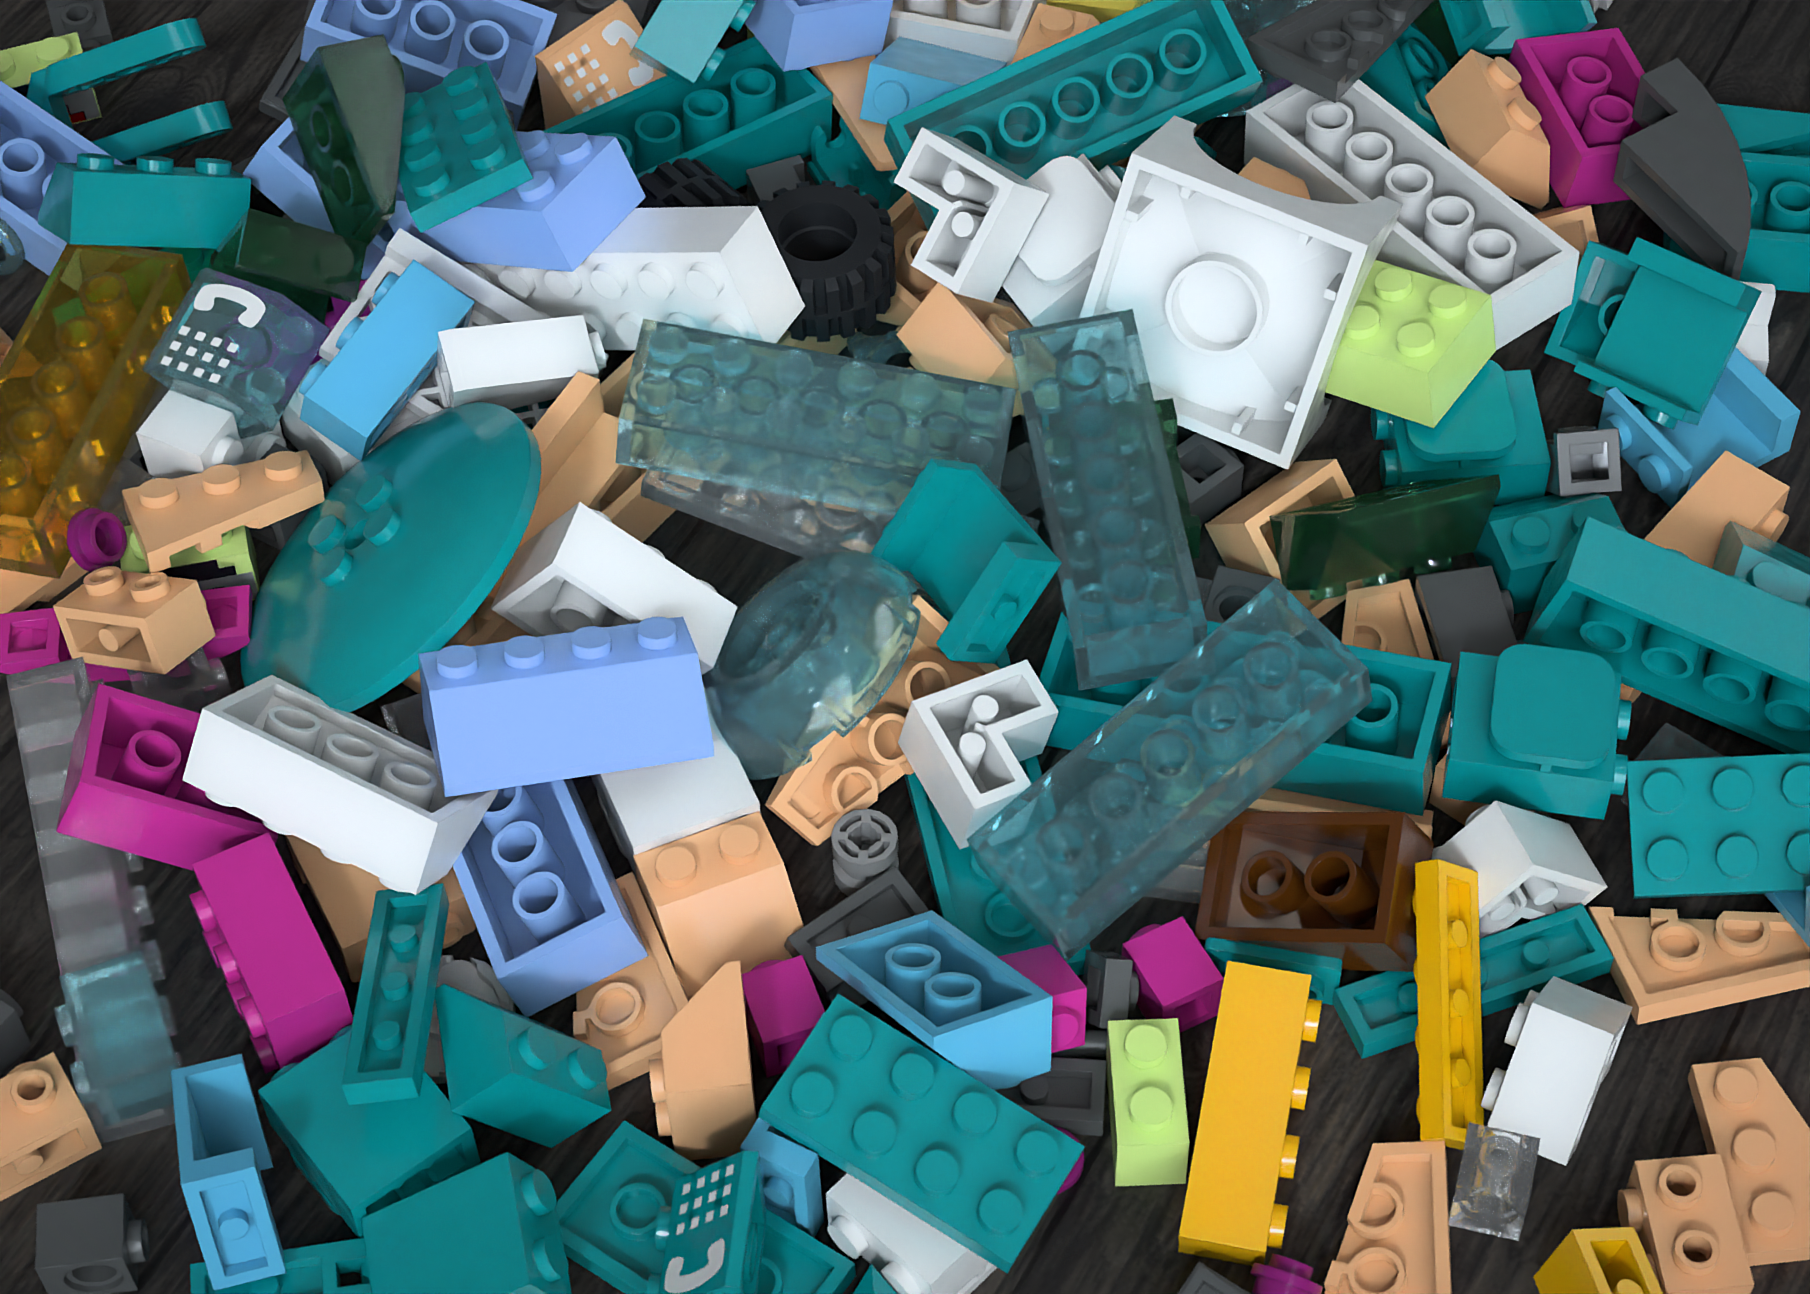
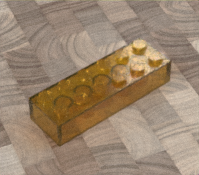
(77, 392)

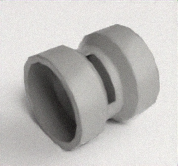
(863, 848)

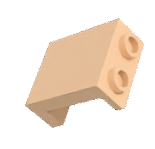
(348, 897)

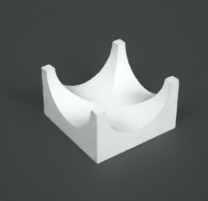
(1234, 291)

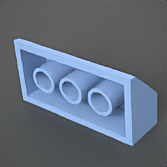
(564, 705)

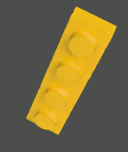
(1448, 1001)

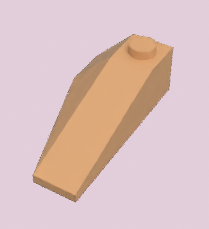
(855, 769)

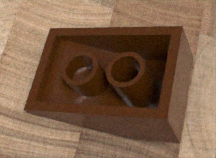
(1317, 885)

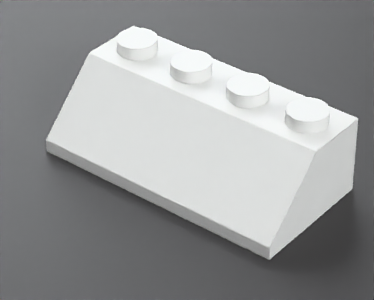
(333, 783)

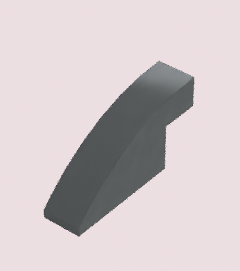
(1687, 169)

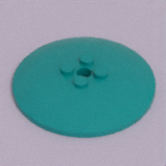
(396, 556)

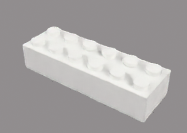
(1450, 215)
(668, 266)

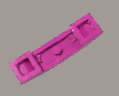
(36, 639)

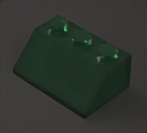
(1382, 533)

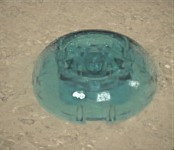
(809, 657)

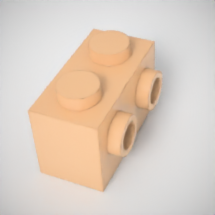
(134, 620)
(40, 1125)
(1687, 1225)

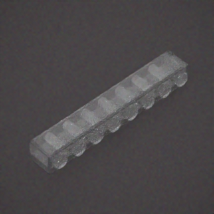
(87, 885)

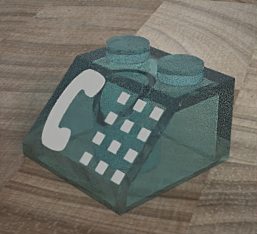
(237, 349)

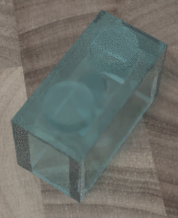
(120, 1037)

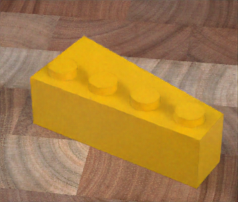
(1246, 1115)

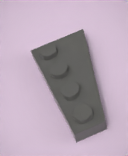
(1332, 42)

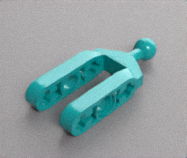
(123, 59)

